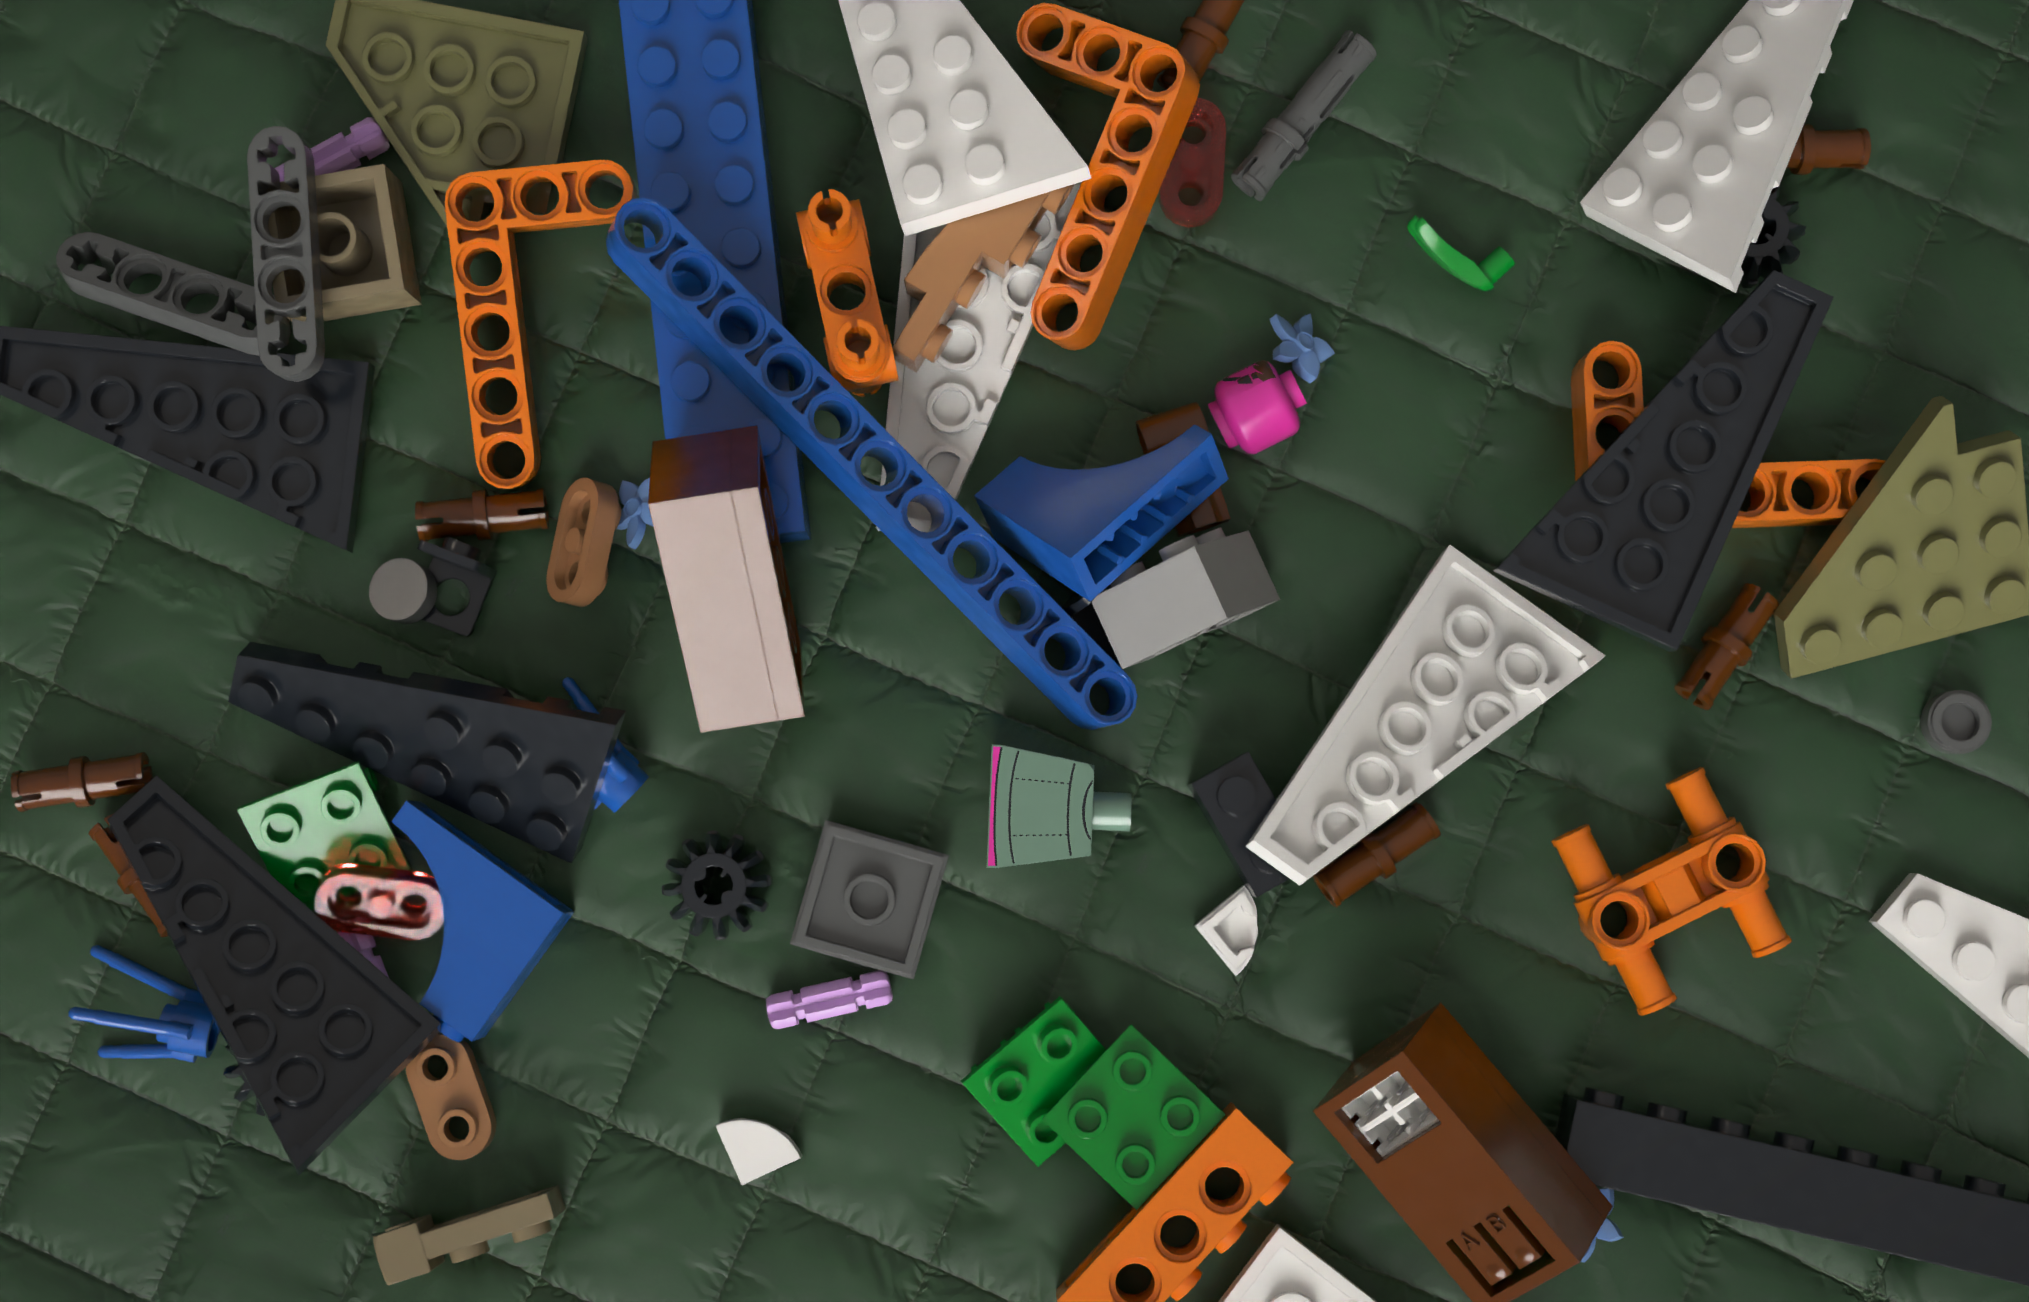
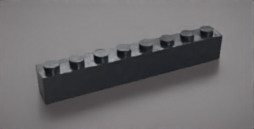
(1797, 1188)

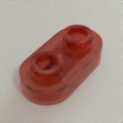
(1197, 167)
(381, 905)

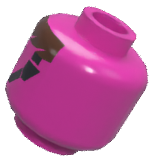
(1257, 407)

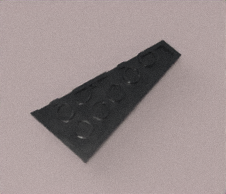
(209, 417)
(1661, 499)
(455, 740)
(288, 993)

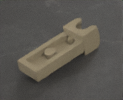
(419, 1245)

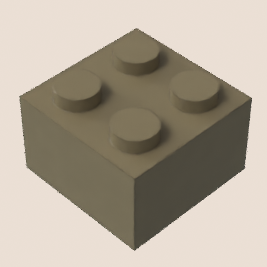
(362, 244)

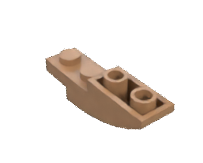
(951, 264)

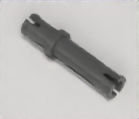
(1288, 135)

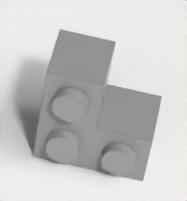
(1192, 592)

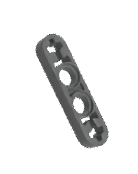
(277, 255)
(169, 299)

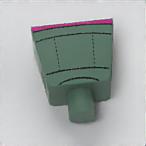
(1046, 808)

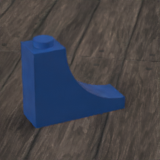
(1100, 520)
(492, 924)

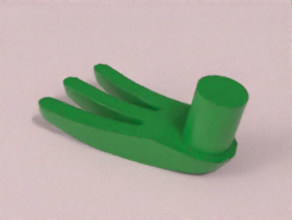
(1478, 276)

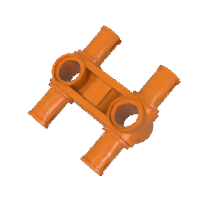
(839, 254)
(1672, 891)

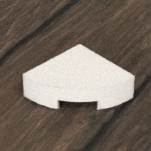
(1232, 929)
(756, 1147)

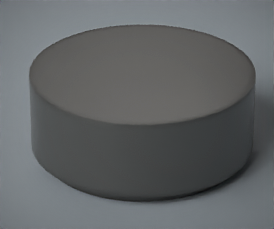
(403, 591)
(1955, 722)

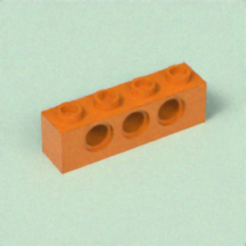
(1137, 1240)

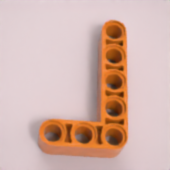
(1111, 163)
(504, 296)
(1770, 490)

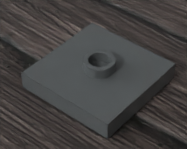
(869, 899)

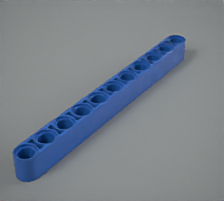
(841, 460)

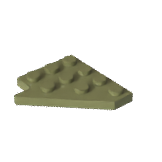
(461, 90)
(1919, 553)

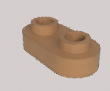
(583, 542)
(456, 1094)

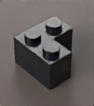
(1235, 804)

